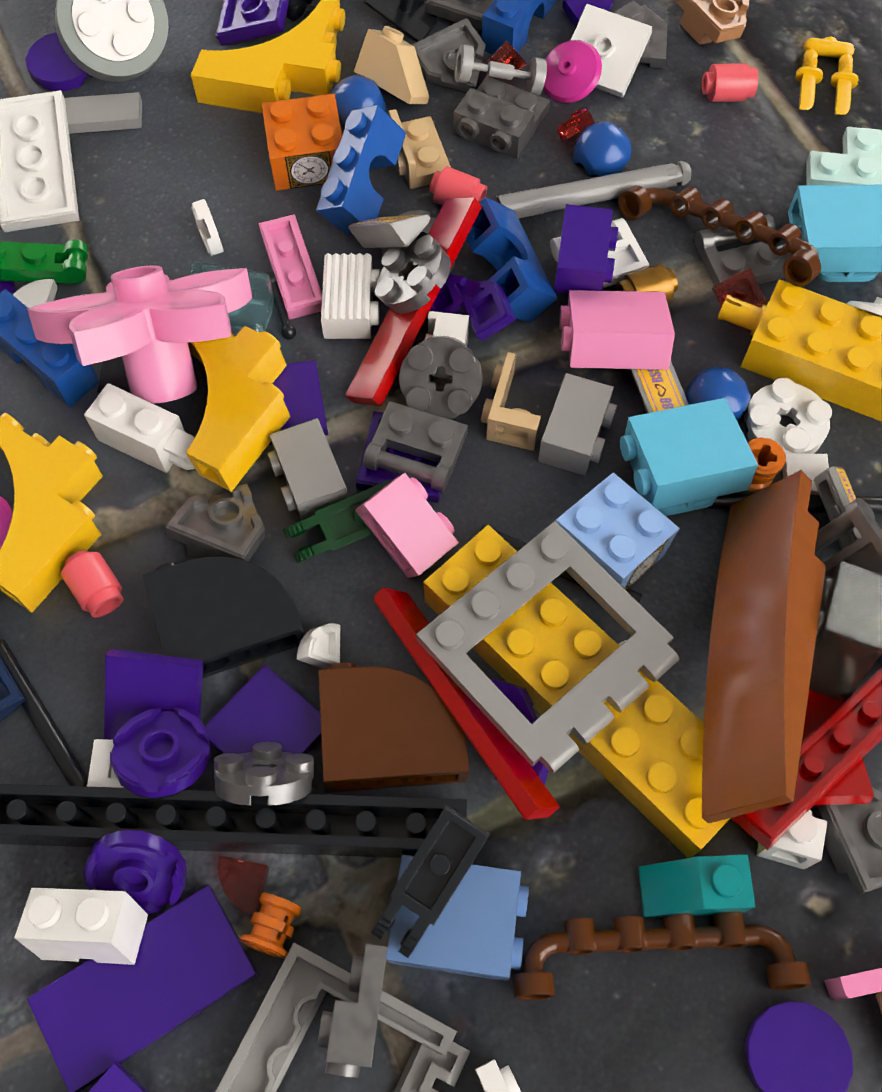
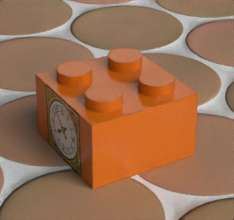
(301, 139)

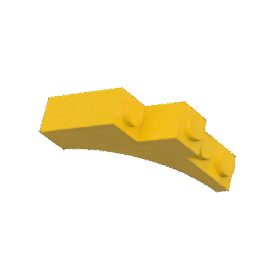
(268, 72)
(240, 404)
(47, 511)

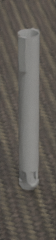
(594, 190)

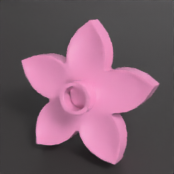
(146, 324)

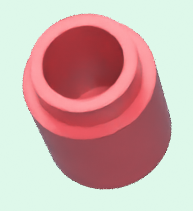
(730, 82)
(455, 184)
(92, 583)

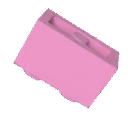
(408, 525)

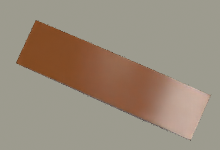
(761, 651)

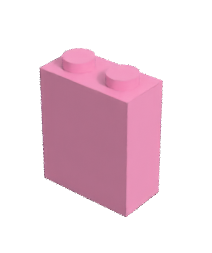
(617, 330)

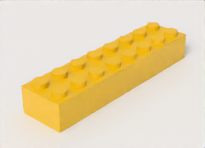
(548, 647)

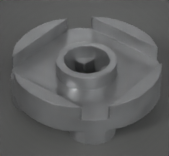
(411, 274)
(458, 362)
(263, 773)

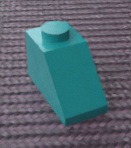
(696, 886)

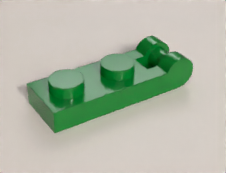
(43, 261)

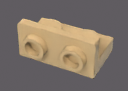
(421, 151)

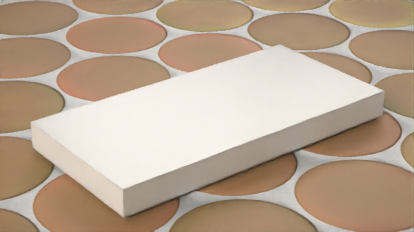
(35, 163)

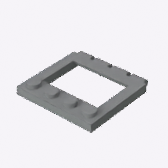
(581, 708)
(290, 1008)

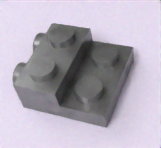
(500, 116)
(352, 1027)

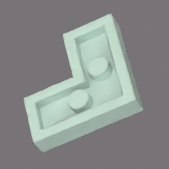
(856, 166)

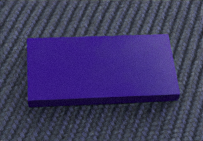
(118, 1010)

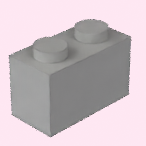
(576, 423)
(308, 468)

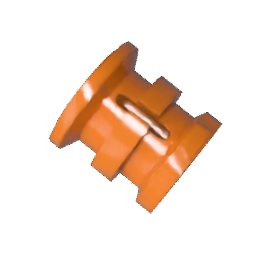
(770, 461)
(272, 925)

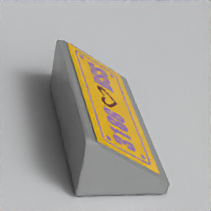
(389, 231)
(659, 389)
(836, 495)

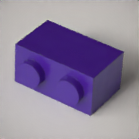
(585, 249)

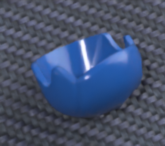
(356, 93)
(602, 149)
(717, 384)

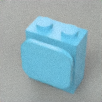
(843, 227)
(688, 456)

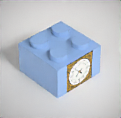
(619, 530)

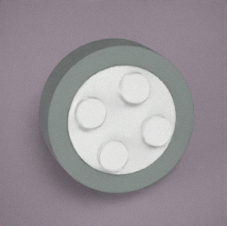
(112, 36)

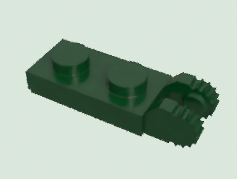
(337, 523)

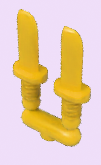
(810, 75)

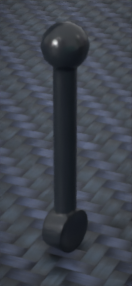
(288, 331)

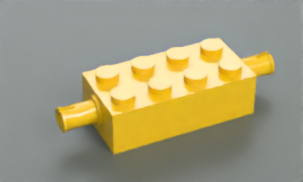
(815, 345)

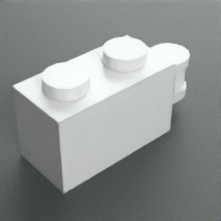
(139, 429)

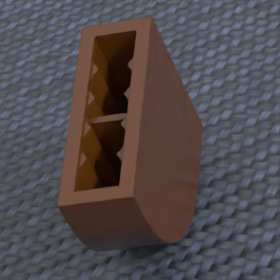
(386, 731)

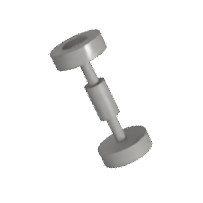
(534, 76)

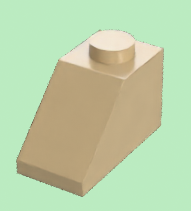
(392, 65)

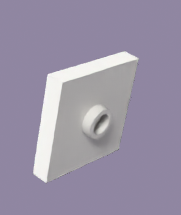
(618, 42)

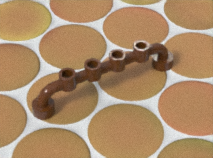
(798, 268)
(677, 935)

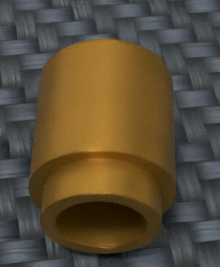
(651, 279)

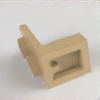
(505, 425)

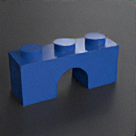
(510, 22)
(367, 143)
(505, 245)
(51, 362)

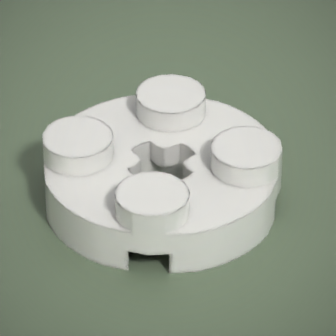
(796, 401)

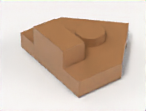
(714, 19)

